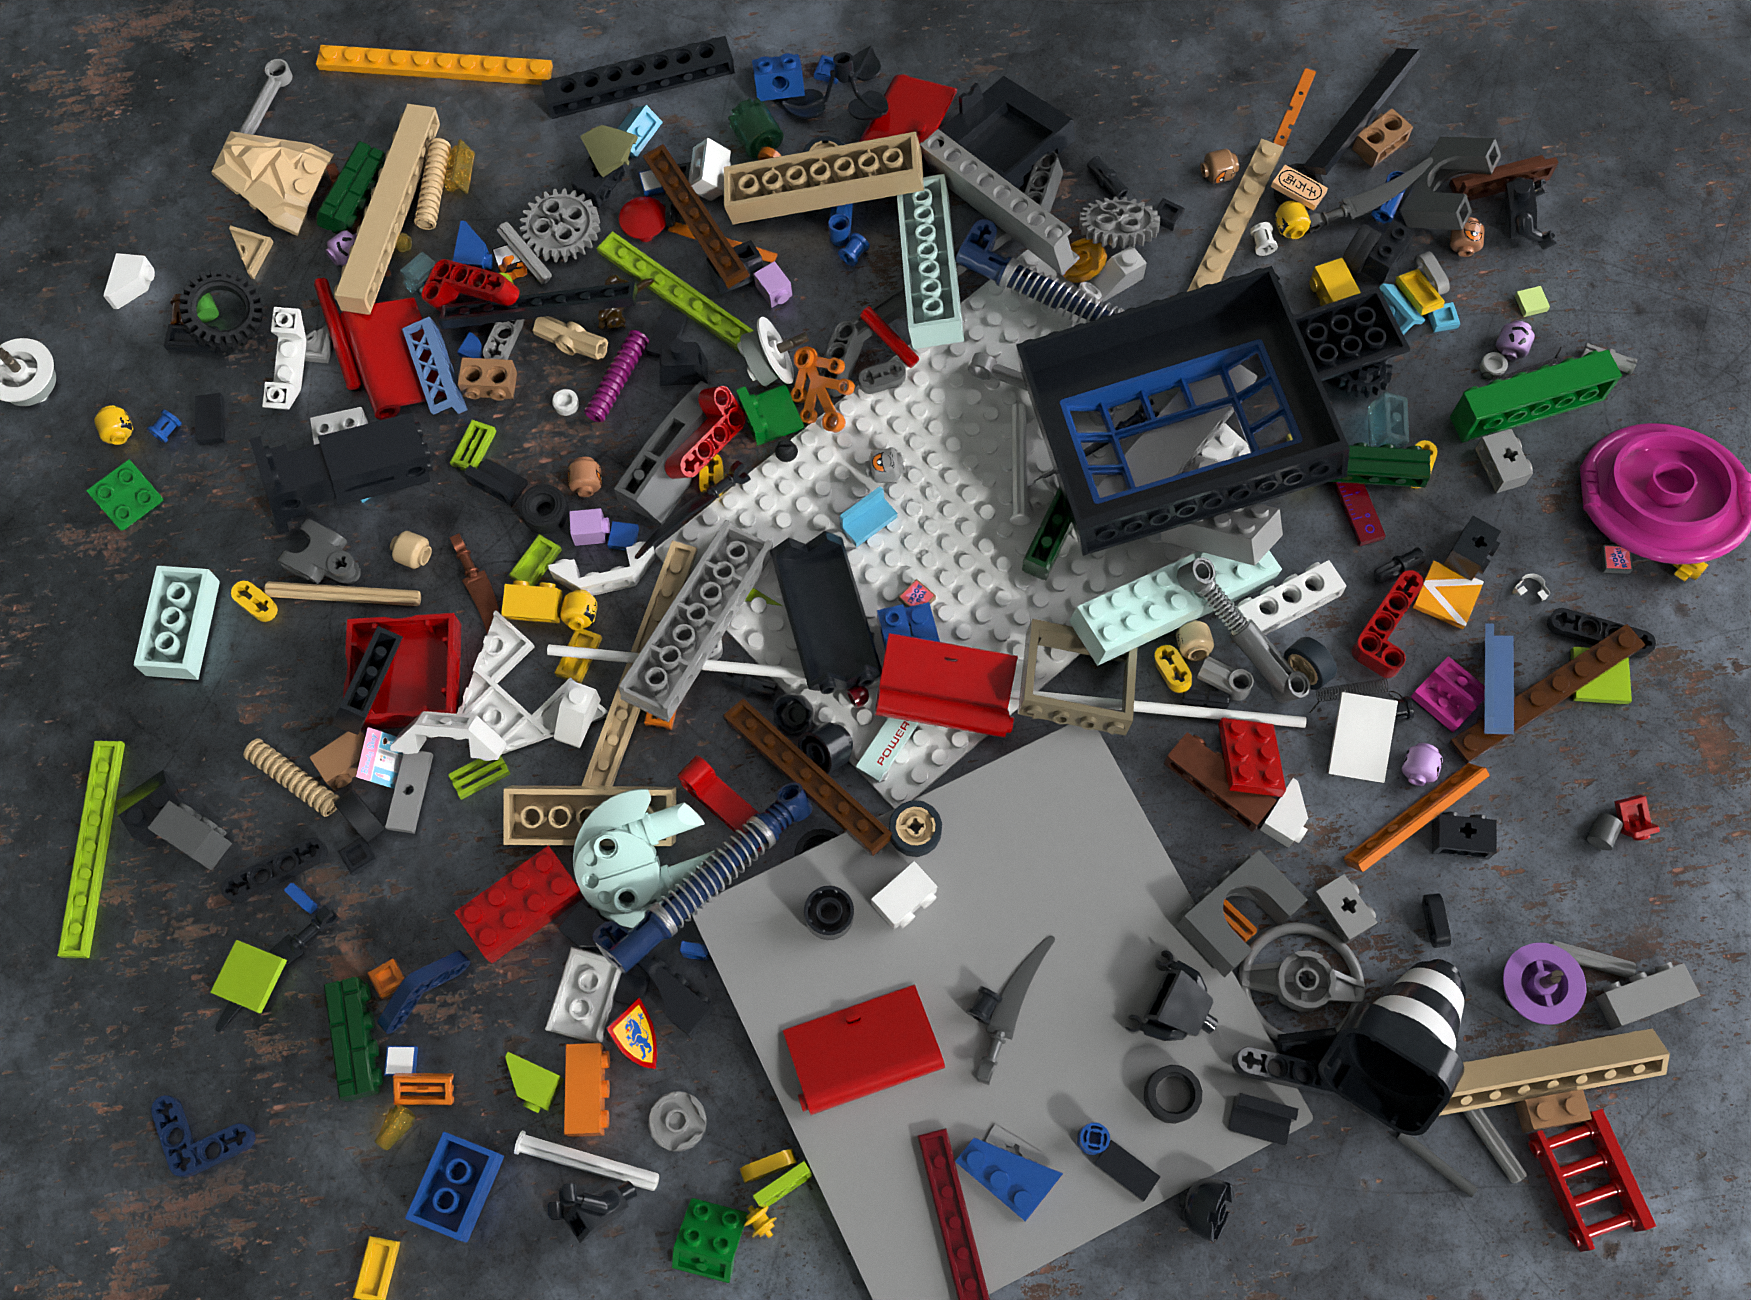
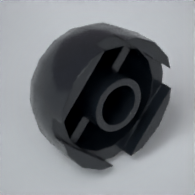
(1206, 1207)

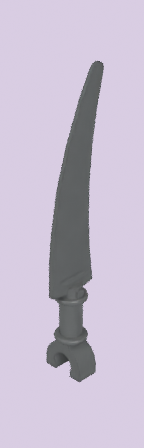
(1369, 200)
(1007, 1012)

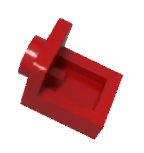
(1635, 817)

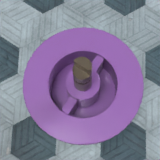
(1544, 983)

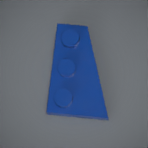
(1009, 1177)

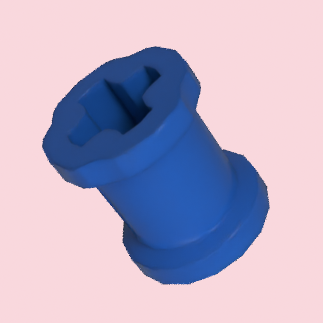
(854, 249)
(155, 429)

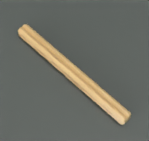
(343, 593)

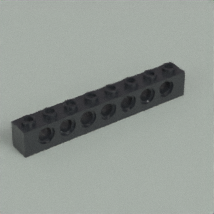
(638, 77)

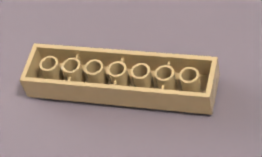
(823, 178)

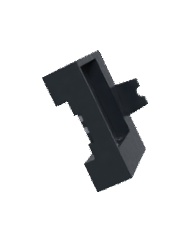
(1008, 128)

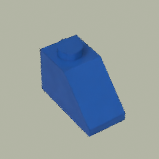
(471, 249)

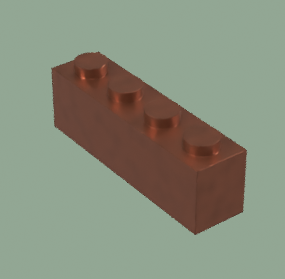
(1208, 775)

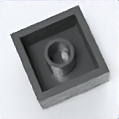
(191, 833)

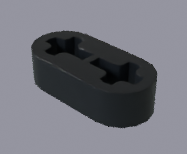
(1436, 920)

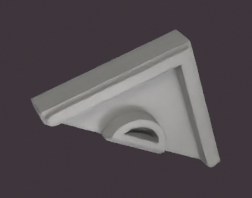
(318, 346)

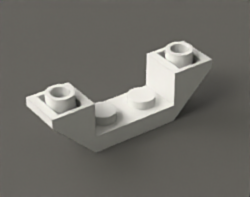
(290, 357)
(618, 578)
(482, 739)

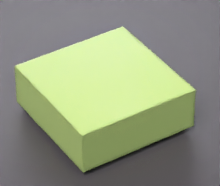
(1532, 301)

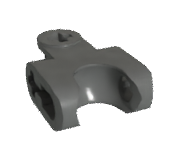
(321, 557)

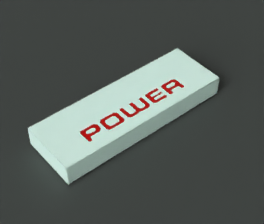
(885, 748)

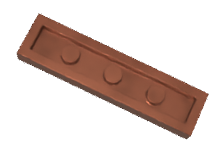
(1484, 185)

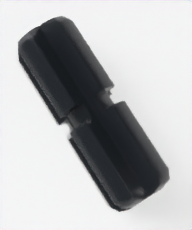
(1212, 699)

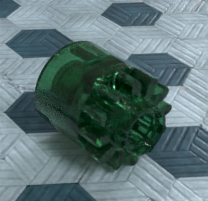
(755, 127)

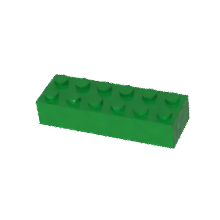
(1535, 395)

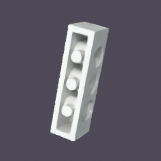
(1321, 576)

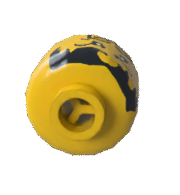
(1292, 220)
(113, 425)
(579, 609)

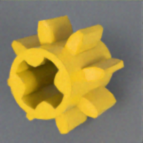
(1693, 571)

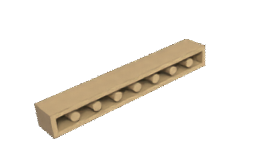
(1559, 1070)

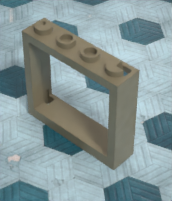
(1066, 712)

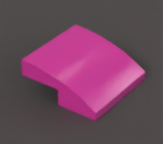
(1450, 694)

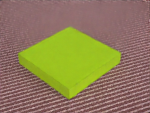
(1608, 688)
(248, 976)
(783, 1185)

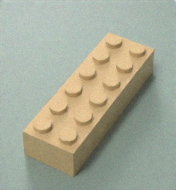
(557, 812)

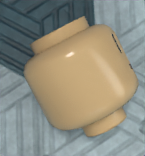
(410, 549)
(1195, 640)

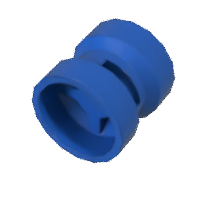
(1088, 1140)

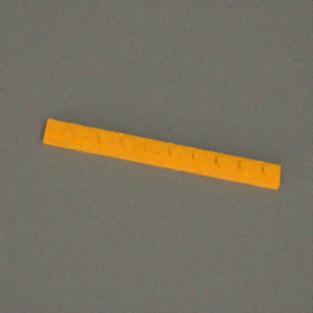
(434, 65)

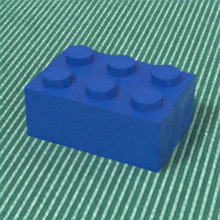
(454, 1187)

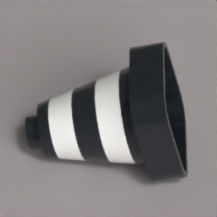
(1400, 1050)

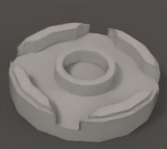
(677, 1121)

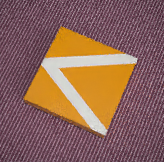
(1447, 595)

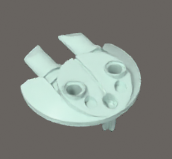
(633, 861)

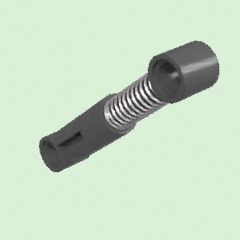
(1284, 681)

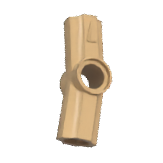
(570, 337)

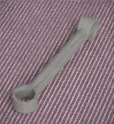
(266, 94)
(986, 367)

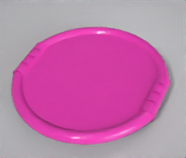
(1667, 493)

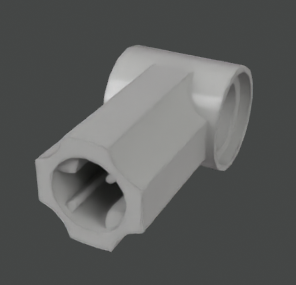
(1223, 676)

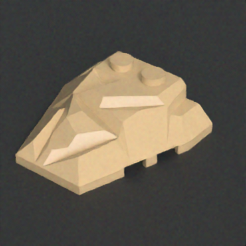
(273, 175)

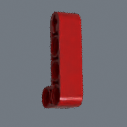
(451, 278)
(723, 423)
(1389, 619)
(704, 785)

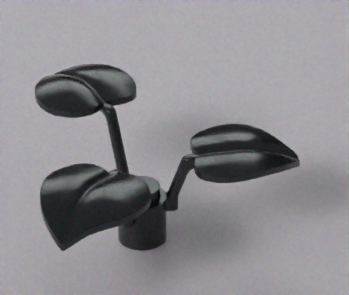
(861, 66)

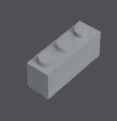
(1647, 995)

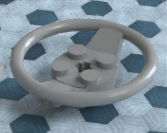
(1284, 976)

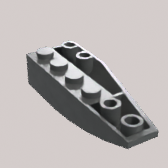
(645, 483)

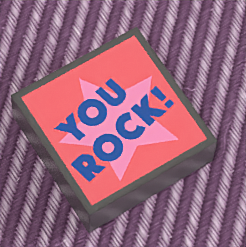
(1615, 559)

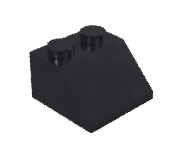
(144, 804)

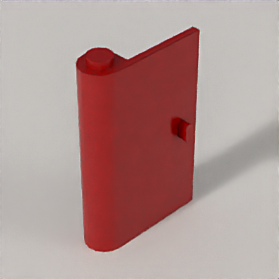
(913, 107)
(385, 356)
(957, 694)
(853, 1060)

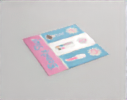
(377, 760)

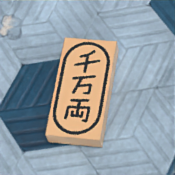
(1299, 187)

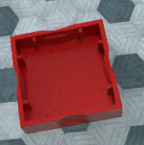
(421, 673)

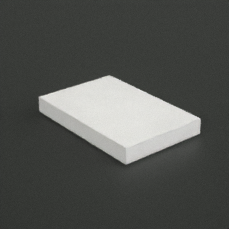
(1362, 737)
(584, 997)

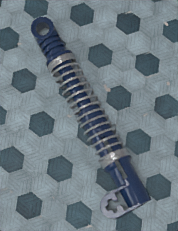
(1010, 274)
(661, 920)

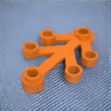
(818, 387)

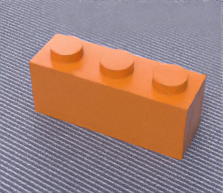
(586, 1090)

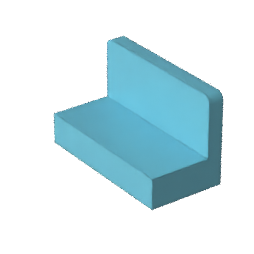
(643, 124)
(1400, 307)
(867, 517)

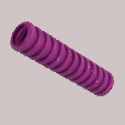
(616, 376)

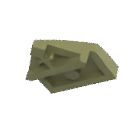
(608, 147)

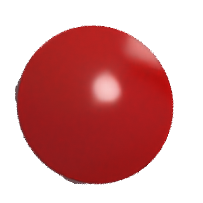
(642, 218)

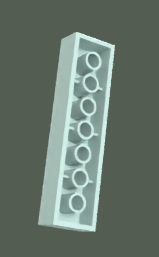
(930, 265)
(1160, 605)

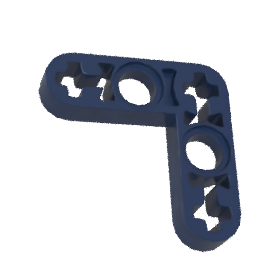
(416, 984)
(196, 1150)

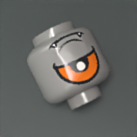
(885, 465)

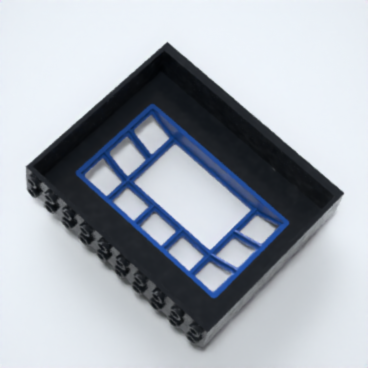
(1168, 348)

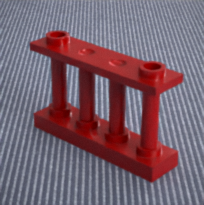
(1609, 1156)

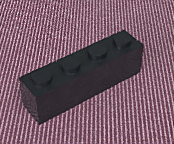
(367, 680)

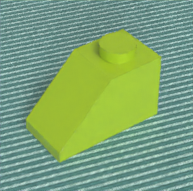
(533, 1083)

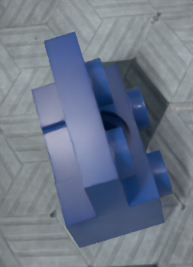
(768, 68)
(898, 619)

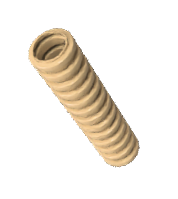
(432, 184)
(291, 777)

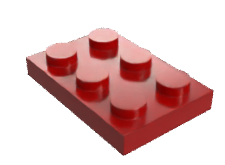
(1251, 757)

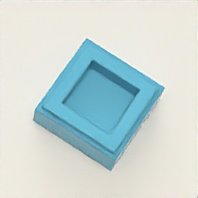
(1444, 318)

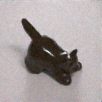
(613, 316)

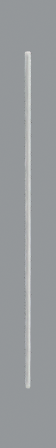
(1106, 703)

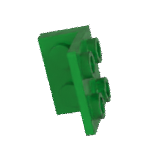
(769, 413)
(125, 495)
(708, 1240)

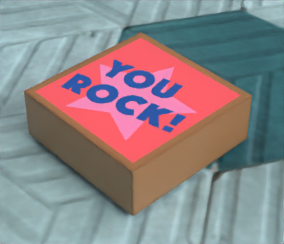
(916, 595)

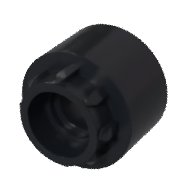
(827, 746)
(829, 897)

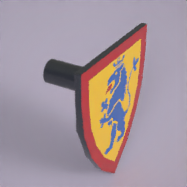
(634, 1035)

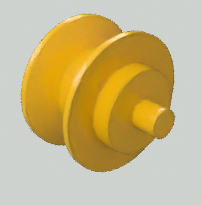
(760, 1221)

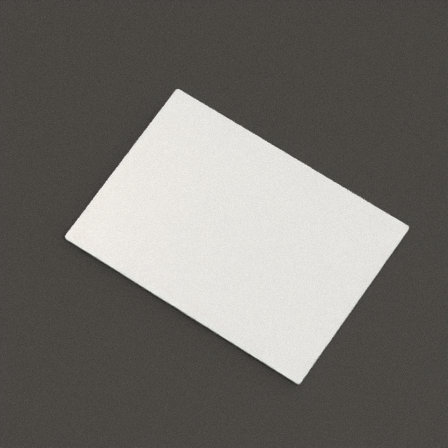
(948, 524)

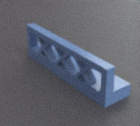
(443, 366)
(1498, 683)

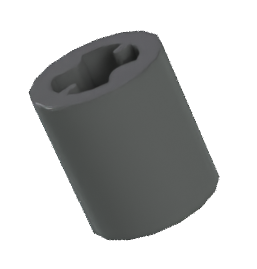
(1605, 831)

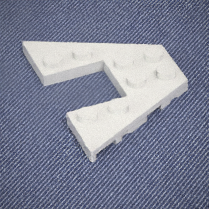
(485, 698)

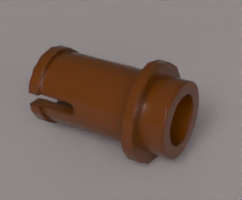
(176, 317)

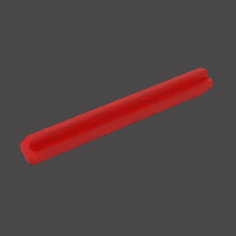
(337, 333)

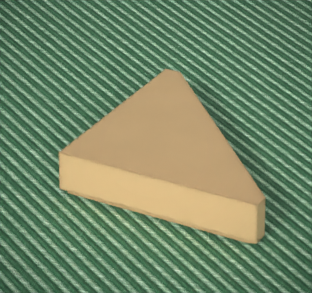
(252, 248)

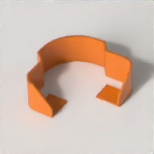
(515, 273)

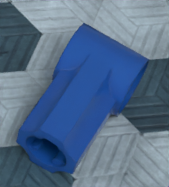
(1386, 212)
(840, 224)

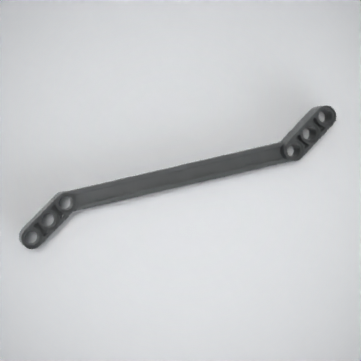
(849, 335)

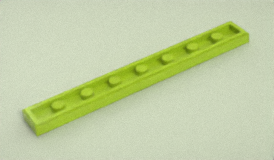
(673, 290)
(91, 850)

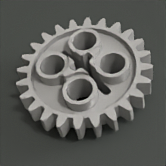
(1119, 222)
(560, 225)

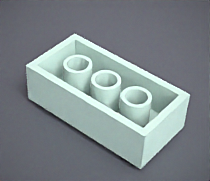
(177, 622)

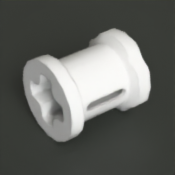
(1264, 241)

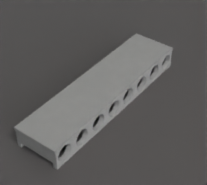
(1000, 202)
(1175, 446)
(695, 622)

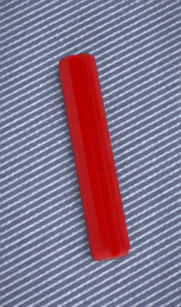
(889, 337)

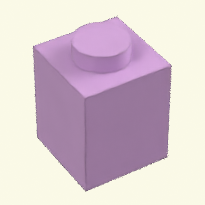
(773, 284)
(588, 526)

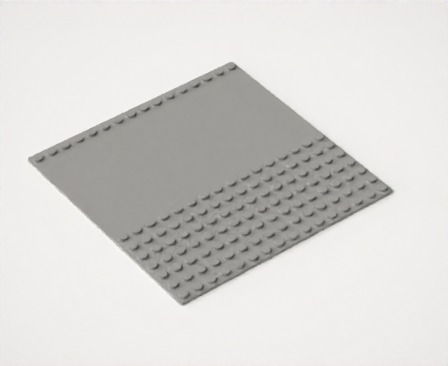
(1023, 855)

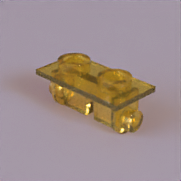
(461, 166)

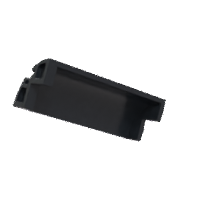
(826, 613)

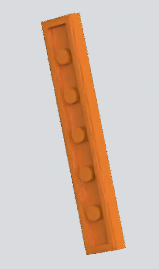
(1415, 817)

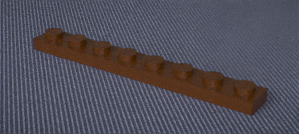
(696, 216)
(1553, 690)
(816, 783)

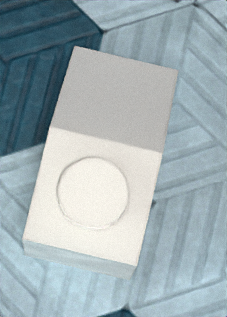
(1120, 273)
(128, 279)
(576, 713)
(1287, 817)

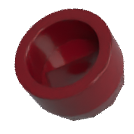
(858, 696)

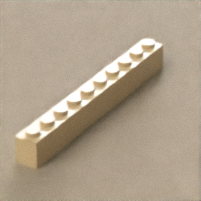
(386, 210)

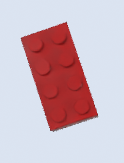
(519, 904)

